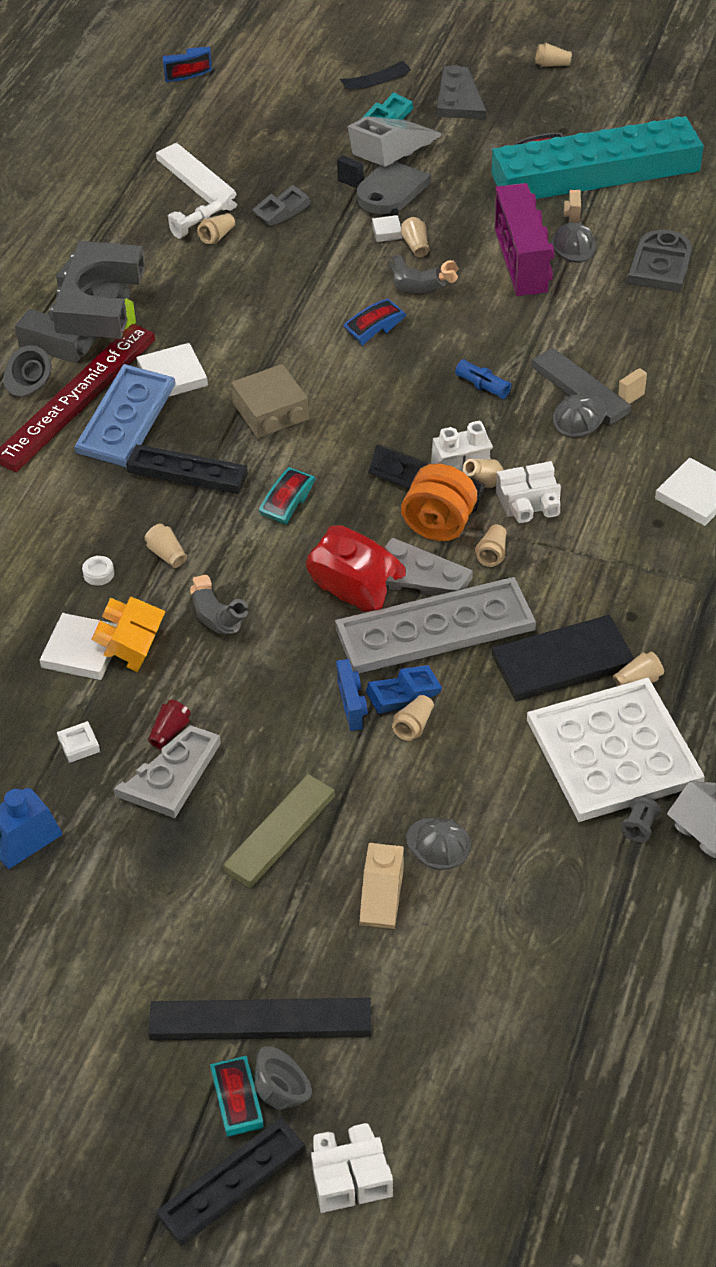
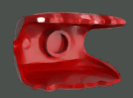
(353, 567)

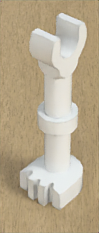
(179, 223)

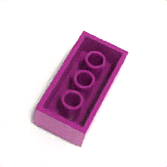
(523, 239)

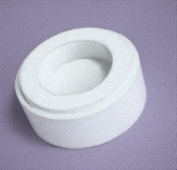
(98, 570)

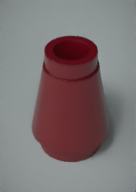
(169, 723)

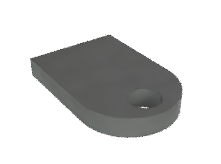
(394, 184)
(661, 263)

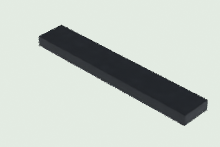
(260, 1018)

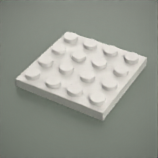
(614, 748)

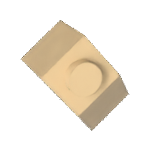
(381, 885)

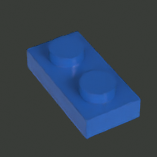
(348, 684)

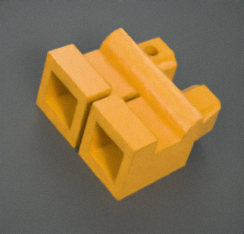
(134, 631)

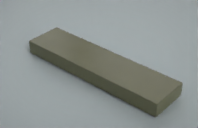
(278, 831)

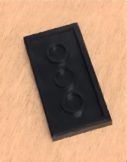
(562, 657)

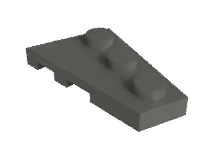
(459, 95)

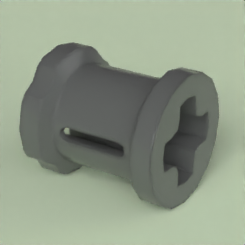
(640, 819)

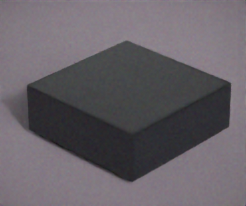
(350, 171)

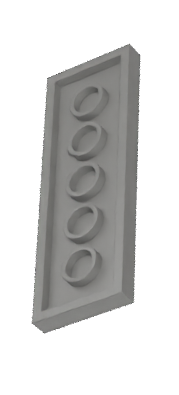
(435, 625)

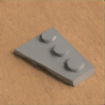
(427, 571)
(173, 774)

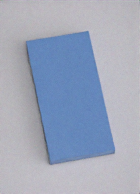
(125, 415)

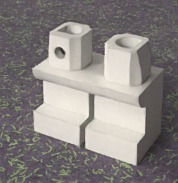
(455, 448)
(529, 491)
(361, 1158)

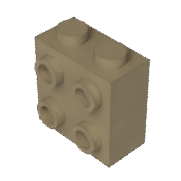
(270, 400)

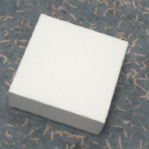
(386, 228)
(78, 742)

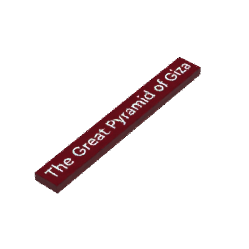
(73, 397)

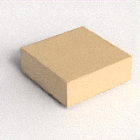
(632, 386)

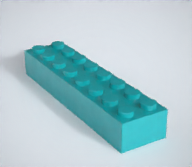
(600, 158)

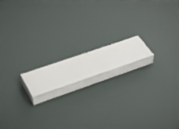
(192, 172)

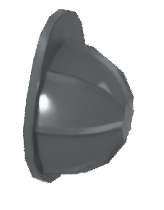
(574, 242)
(27, 370)
(579, 415)
(438, 843)
(280, 1079)

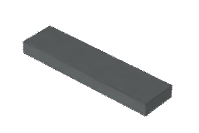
(575, 380)

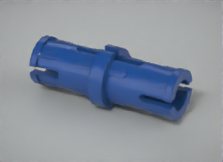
(469, 371)

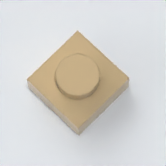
(572, 208)

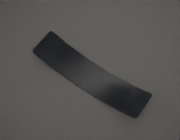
(376, 78)

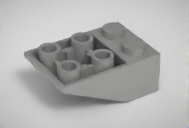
(388, 139)

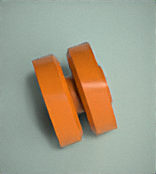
(439, 502)

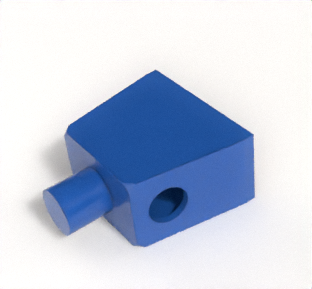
(24, 826)

